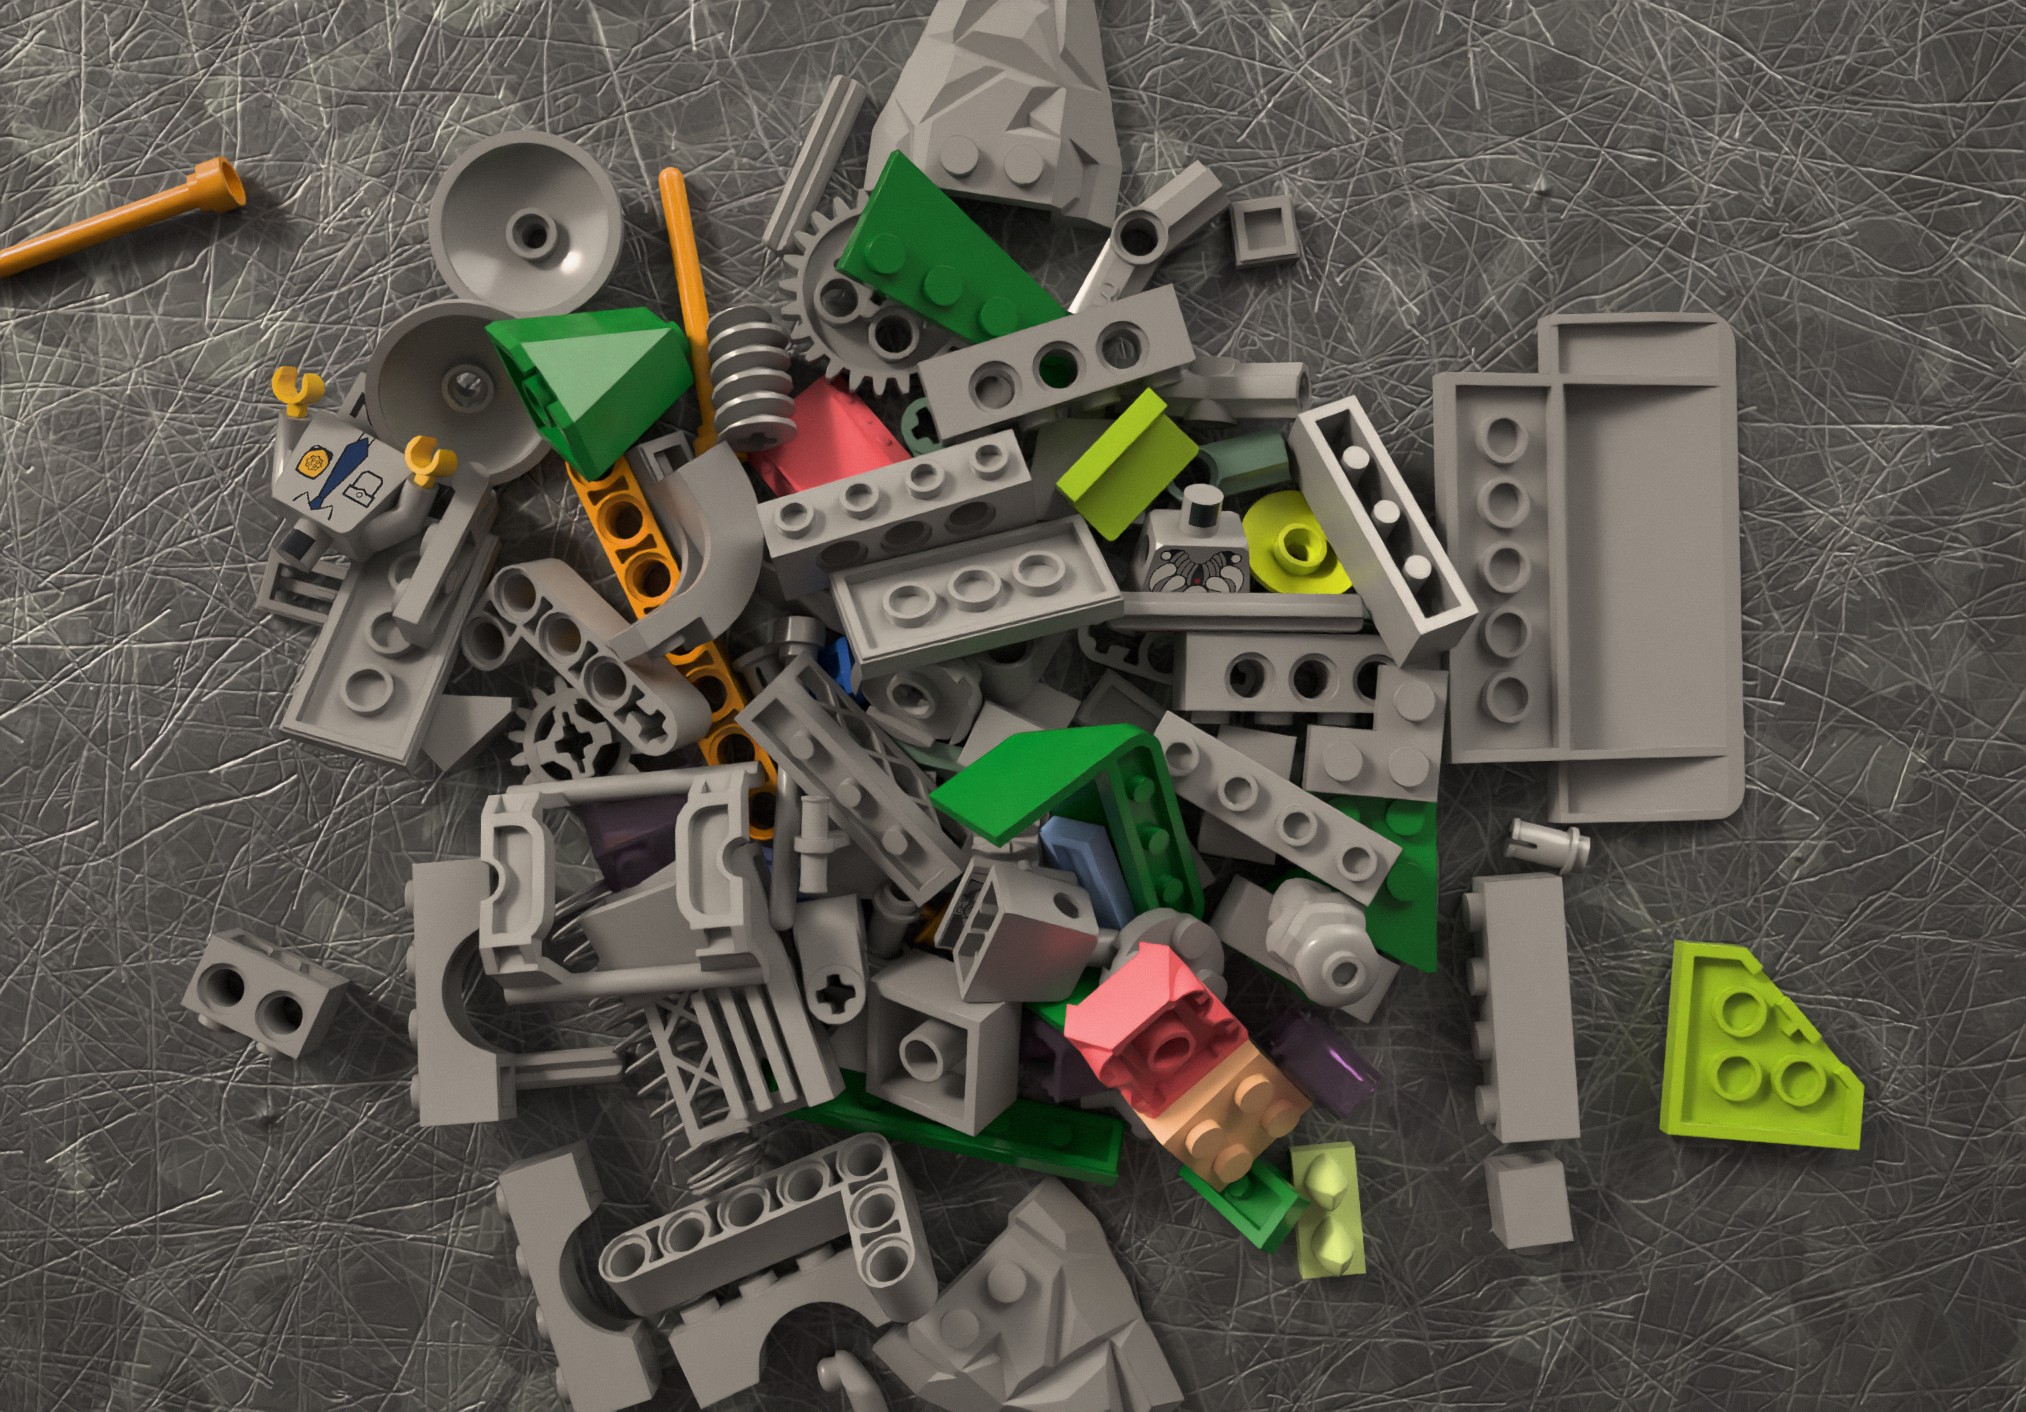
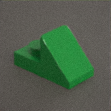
(1258, 1204)

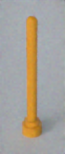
(211, 187)
(691, 299)

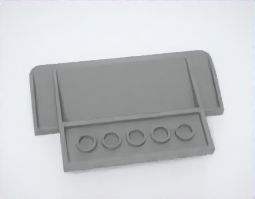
(1602, 564)

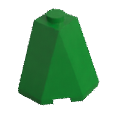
(594, 378)

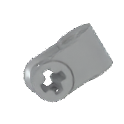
(829, 942)

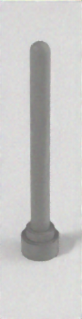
(790, 638)

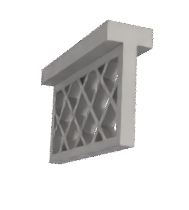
(798, 1027)

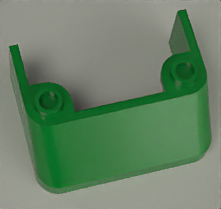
(1092, 776)

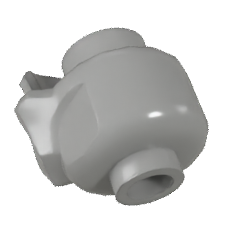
(1322, 942)

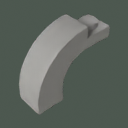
(721, 556)

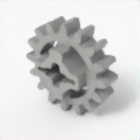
(570, 718)

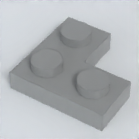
(1400, 752)

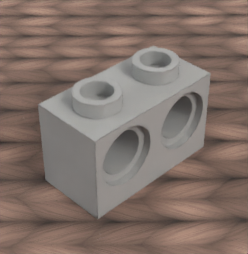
(268, 978)

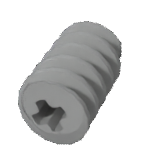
(750, 380)

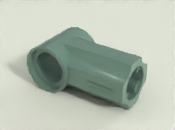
(1240, 464)

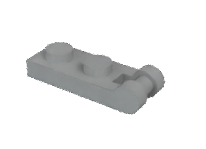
(446, 556)

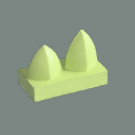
(1331, 1226)

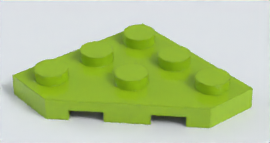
(1749, 1059)

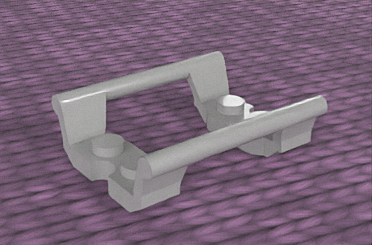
(706, 888)

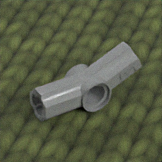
(1169, 218)
(1225, 391)

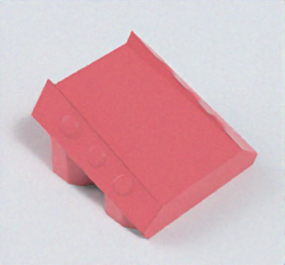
(833, 441)
(1153, 1030)

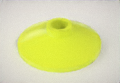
(1286, 525)

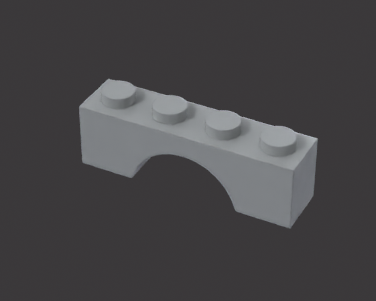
(458, 1070)
(726, 1340)
(600, 1354)

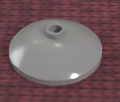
(504, 194)
(417, 392)

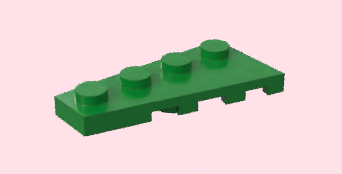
(943, 266)

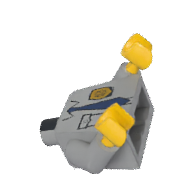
(344, 484)

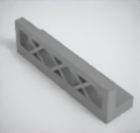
(817, 752)

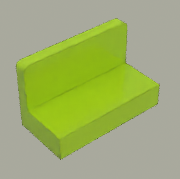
(1127, 467)

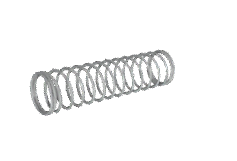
(734, 1161)

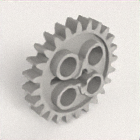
(850, 340)

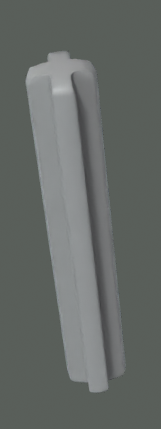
(1240, 612)

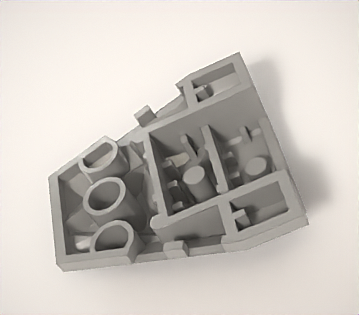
(1008, 109)
(1037, 1323)

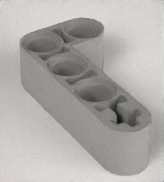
(516, 624)

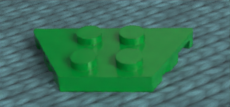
(1404, 909)

